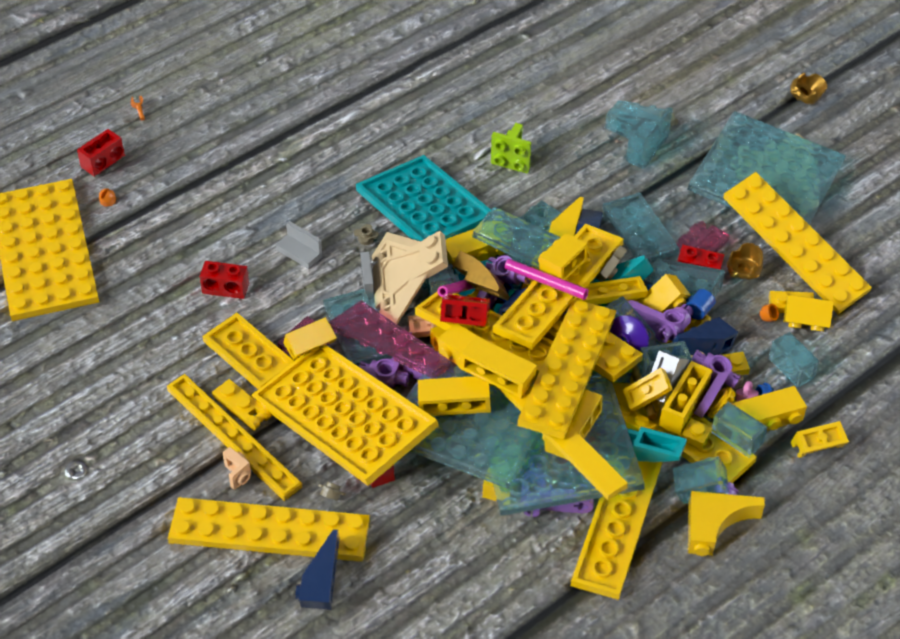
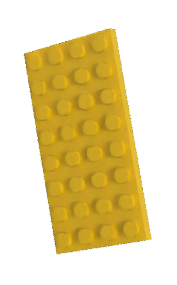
(44, 251)
(345, 412)

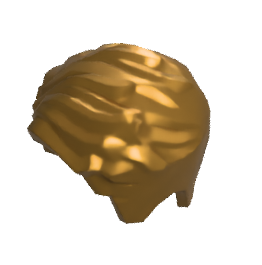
(808, 88)
(746, 262)

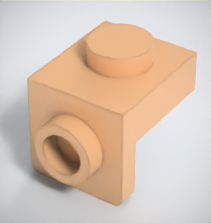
(419, 326)
(239, 467)

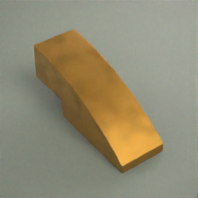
(479, 276)

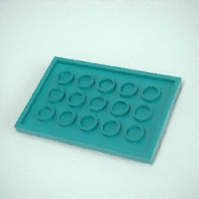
(423, 200)

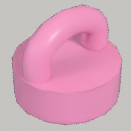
(746, 392)

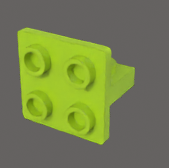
(511, 150)

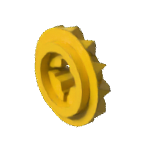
(723, 396)

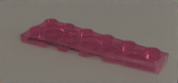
(388, 338)

